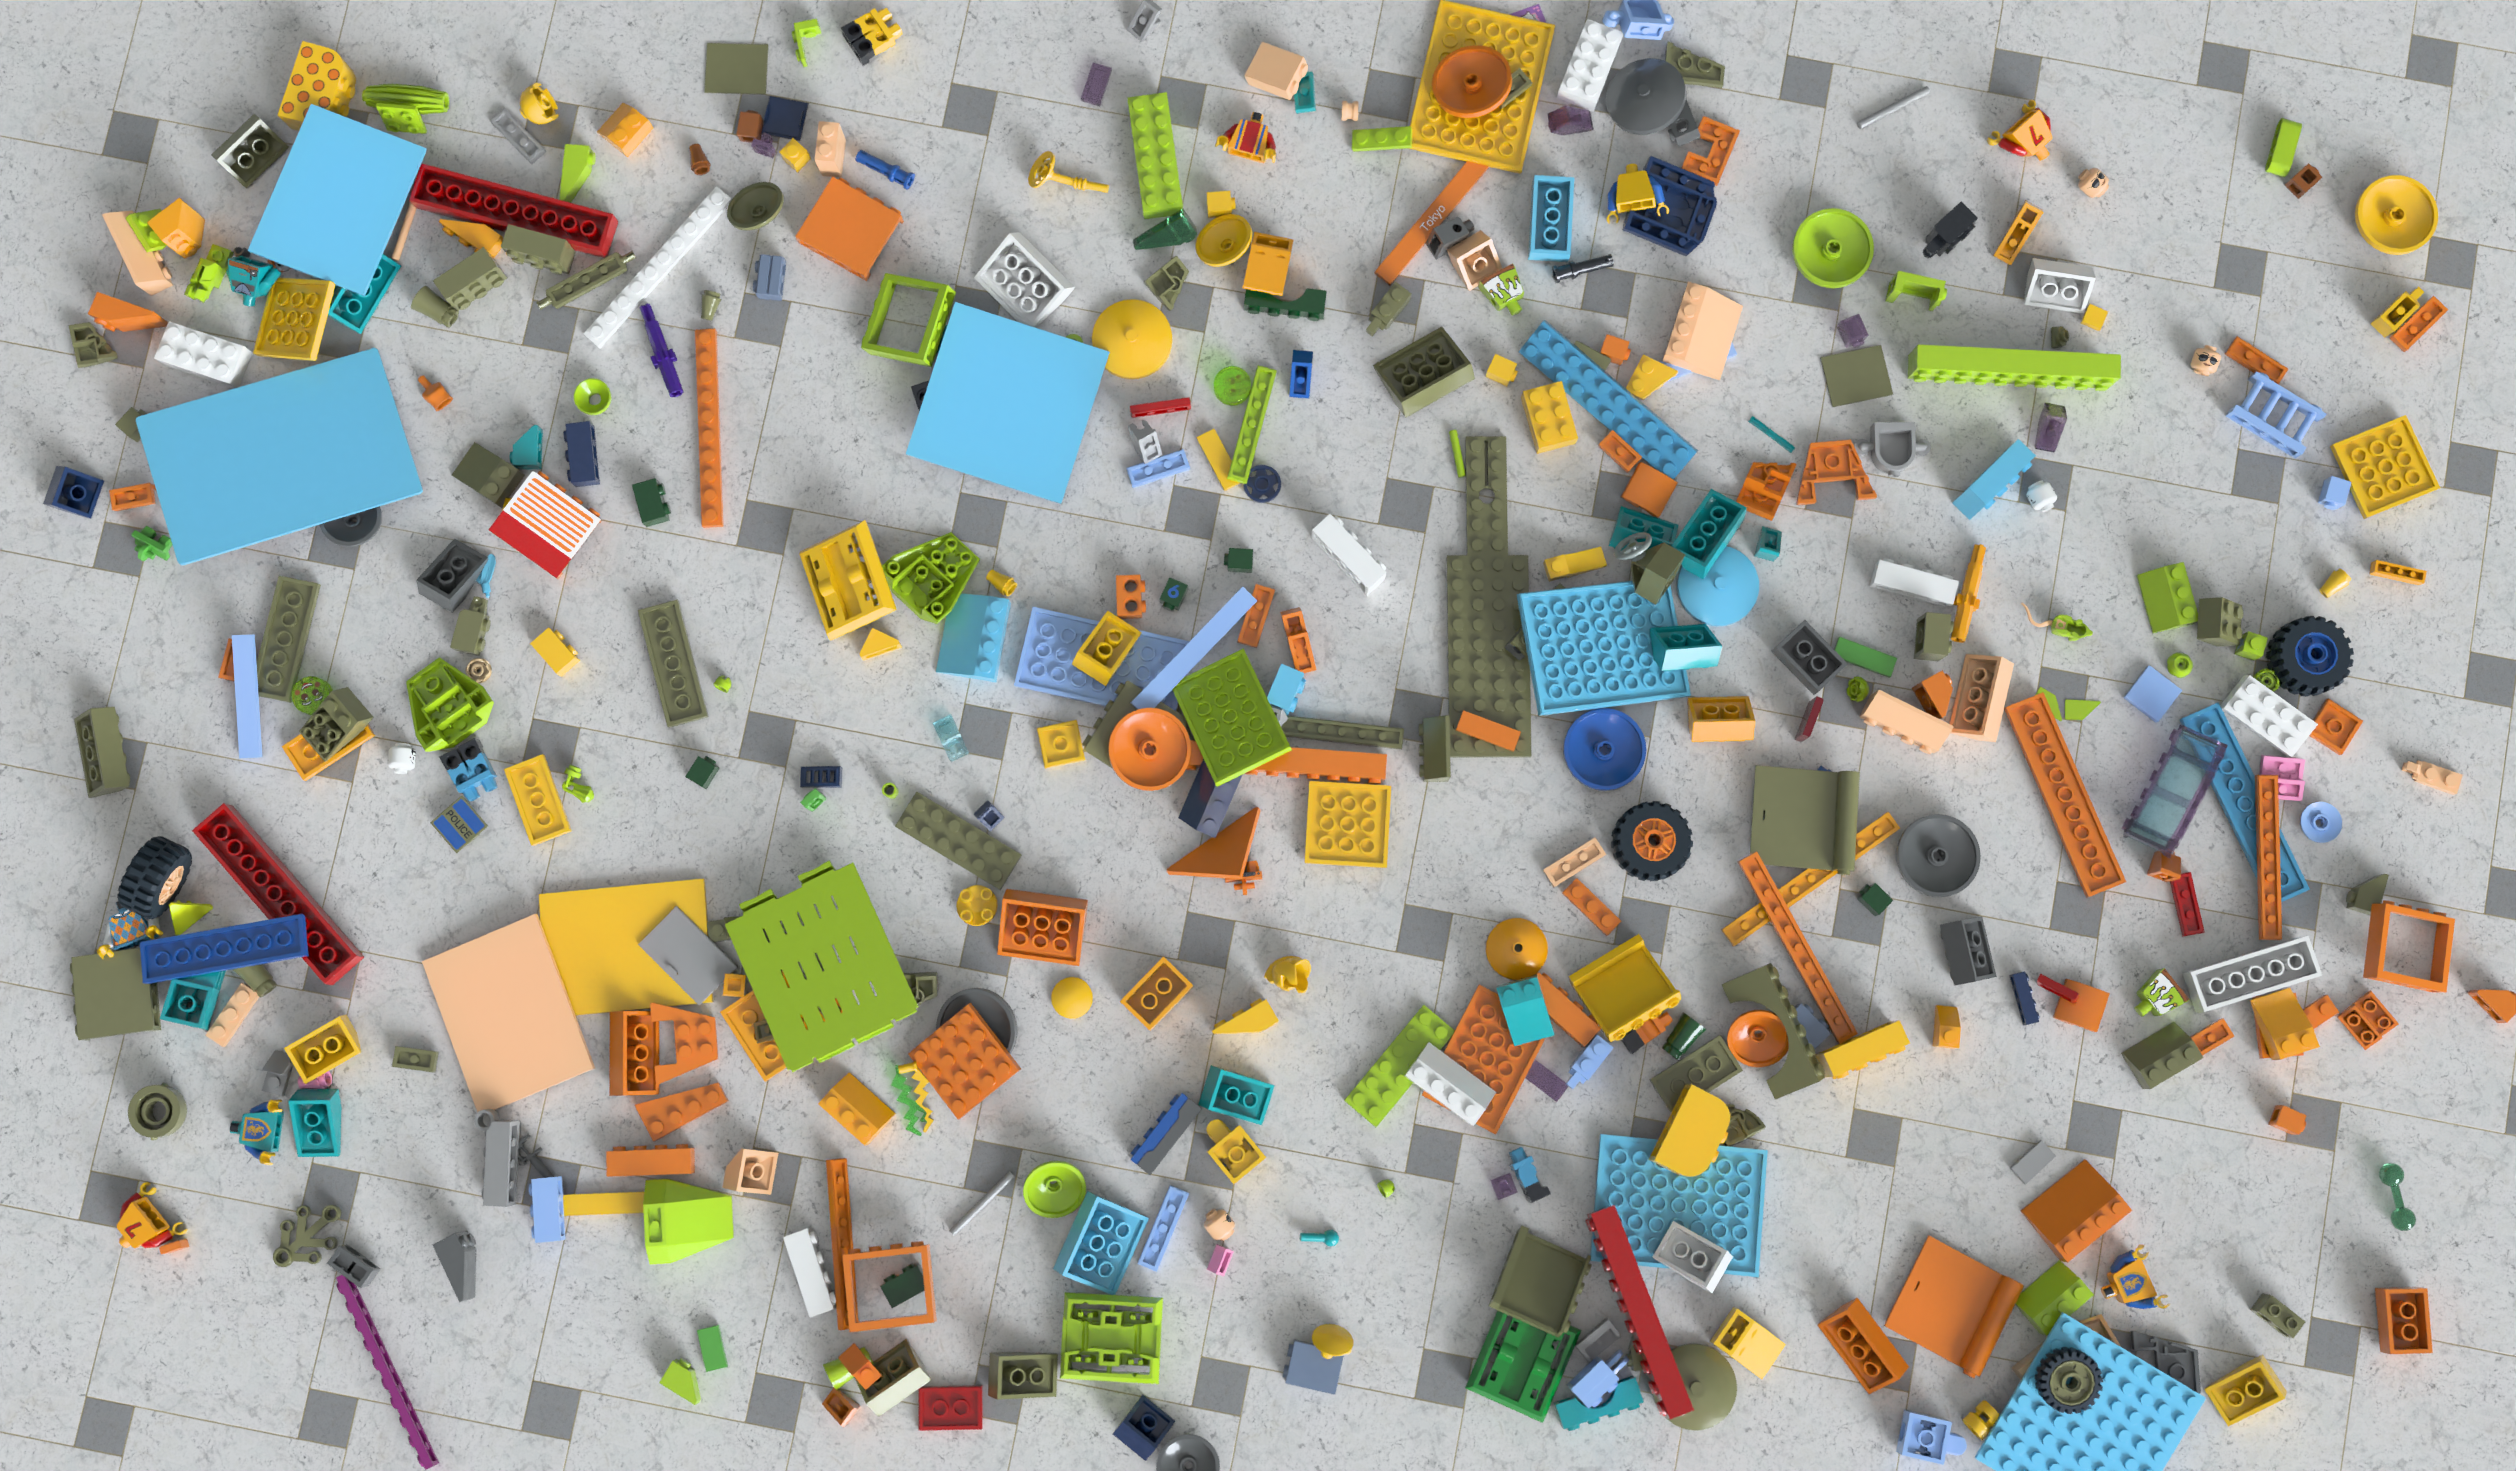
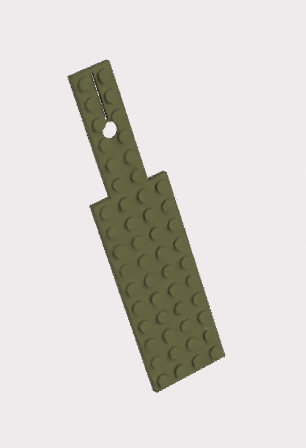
(1486, 612)

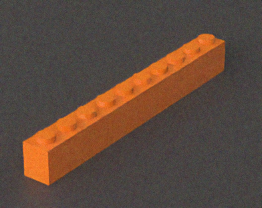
(1316, 763)

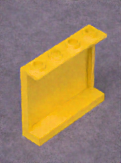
(1624, 988)

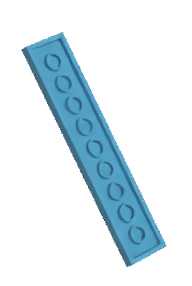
(1608, 400)
(2236, 794)

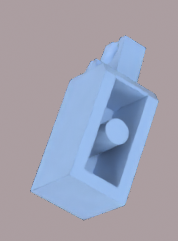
(1588, 1061)

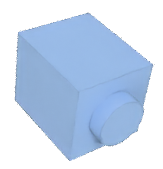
(2334, 492)

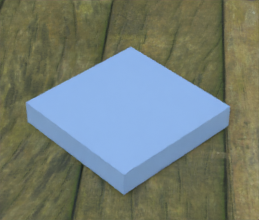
(2152, 694)

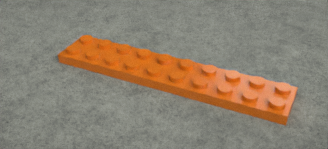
(2065, 795)

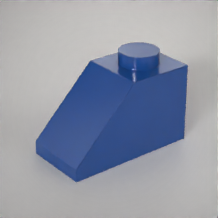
(1301, 374)

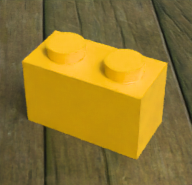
(555, 651)

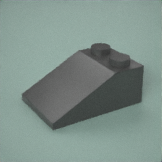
(451, 575)
(459, 1263)

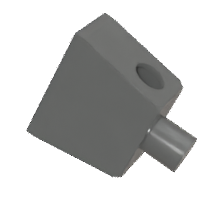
(1448, 235)

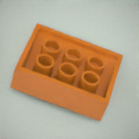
(1042, 927)
(2075, 1211)

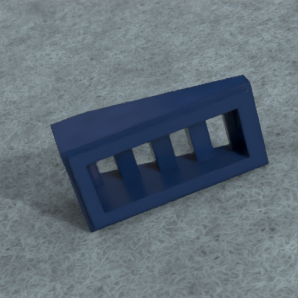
(820, 769)

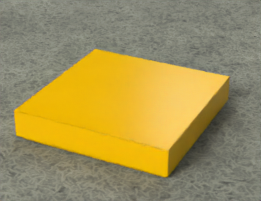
(1060, 744)

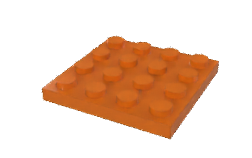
(964, 1061)

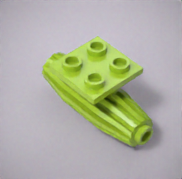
(403, 105)

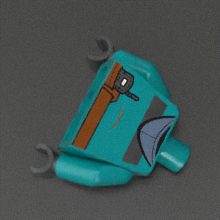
(251, 276)

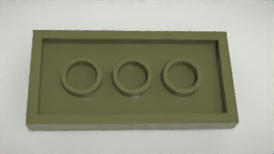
(1703, 1068)

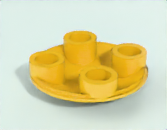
(976, 905)
(1071, 997)
(1332, 1340)

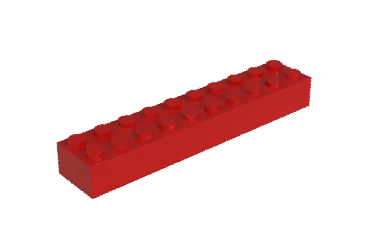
(500, 205)
(276, 890)
(1640, 1312)

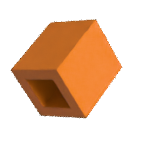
(1616, 349)
(2288, 1120)

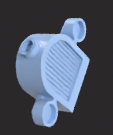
(1639, 19)

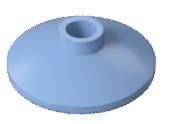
(2330, 822)

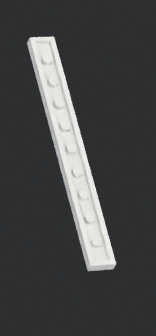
(658, 267)

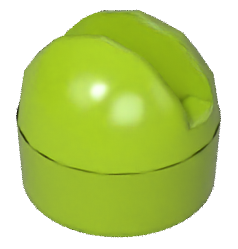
(722, 684)
(1386, 1187)

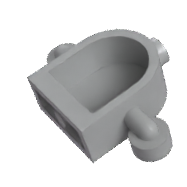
(1892, 446)

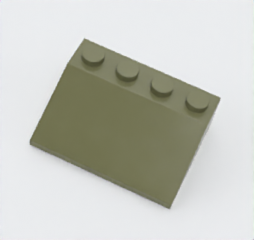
(1424, 371)

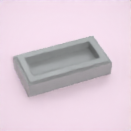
(2033, 1162)

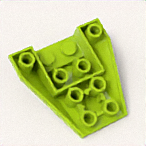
(931, 576)
(683, 1219)

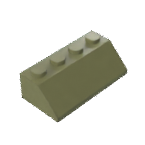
(102, 751)

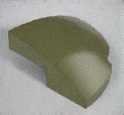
(1742, 1125)

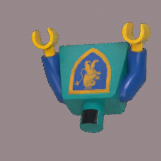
(260, 1130)

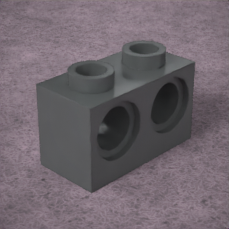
(1684, 120)
(353, 1266)

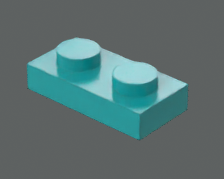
(1305, 94)

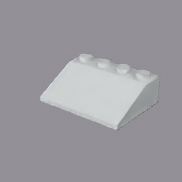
(1023, 281)

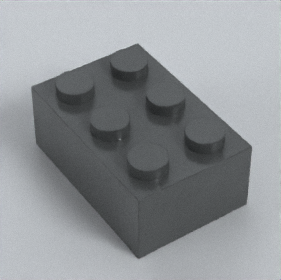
(1809, 657)

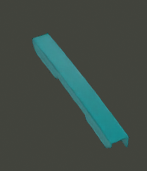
(1781, 441)

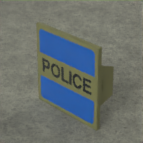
(459, 824)

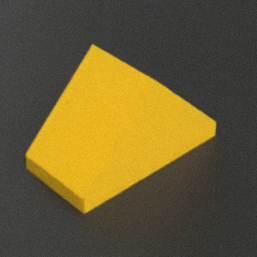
(877, 644)

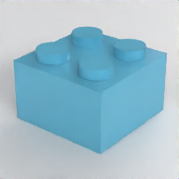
(1285, 688)

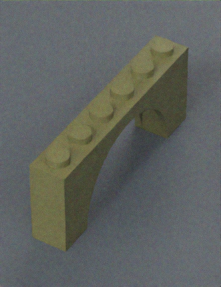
(1801, 1065)

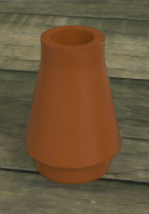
(699, 161)

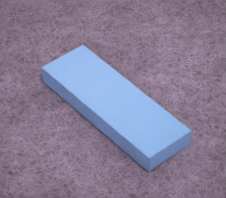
(1158, 468)

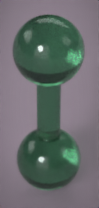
(2402, 1217)

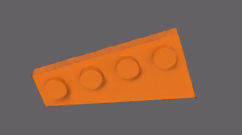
(676, 1110)

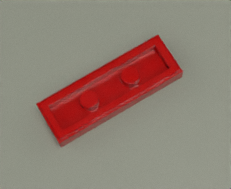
(1160, 407)
(2187, 905)

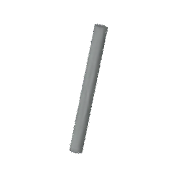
(1893, 107)
(982, 1203)

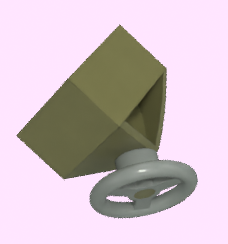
(1652, 568)

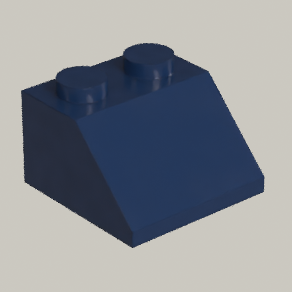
(73, 492)
(1144, 1427)

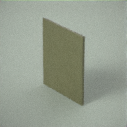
(736, 68)
(1856, 376)

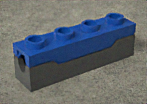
(1166, 1133)

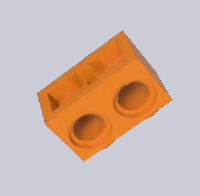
(1125, 597)

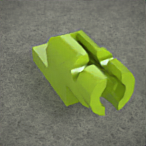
(208, 273)

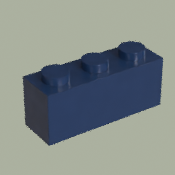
(581, 454)

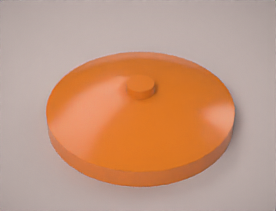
(1472, 81)
(1149, 749)

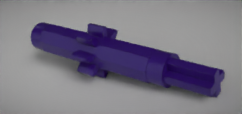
(663, 357)

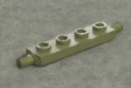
(586, 280)

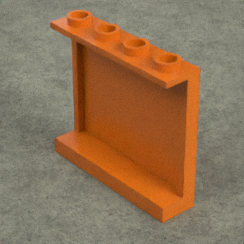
(848, 227)

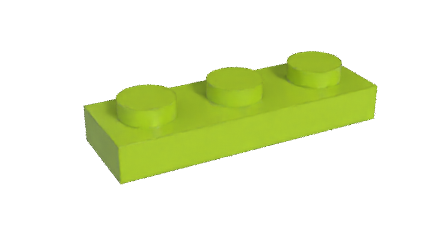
(1382, 138)

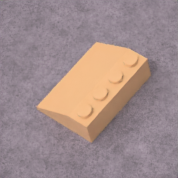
(1702, 331)

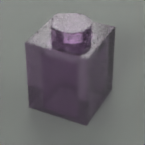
(1852, 331)

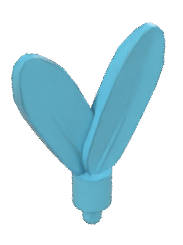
(486, 575)

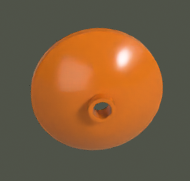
(1760, 1048)

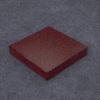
(1809, 719)

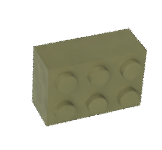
(538, 250)
(470, 279)

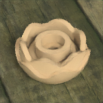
(473, 667)

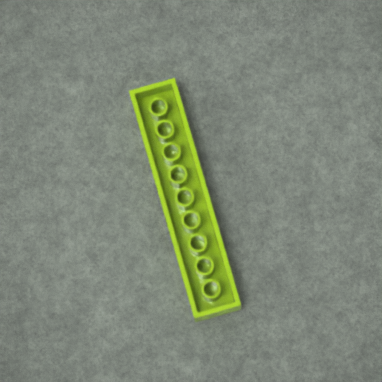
(2014, 367)

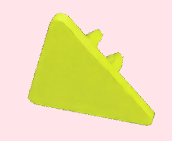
(186, 914)

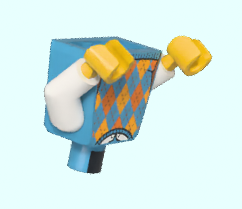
(127, 931)

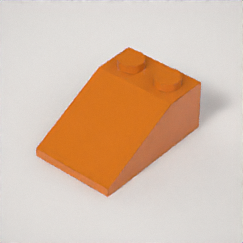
(122, 315)

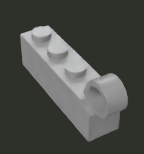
(500, 1159)

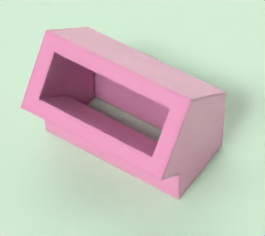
(1220, 1260)

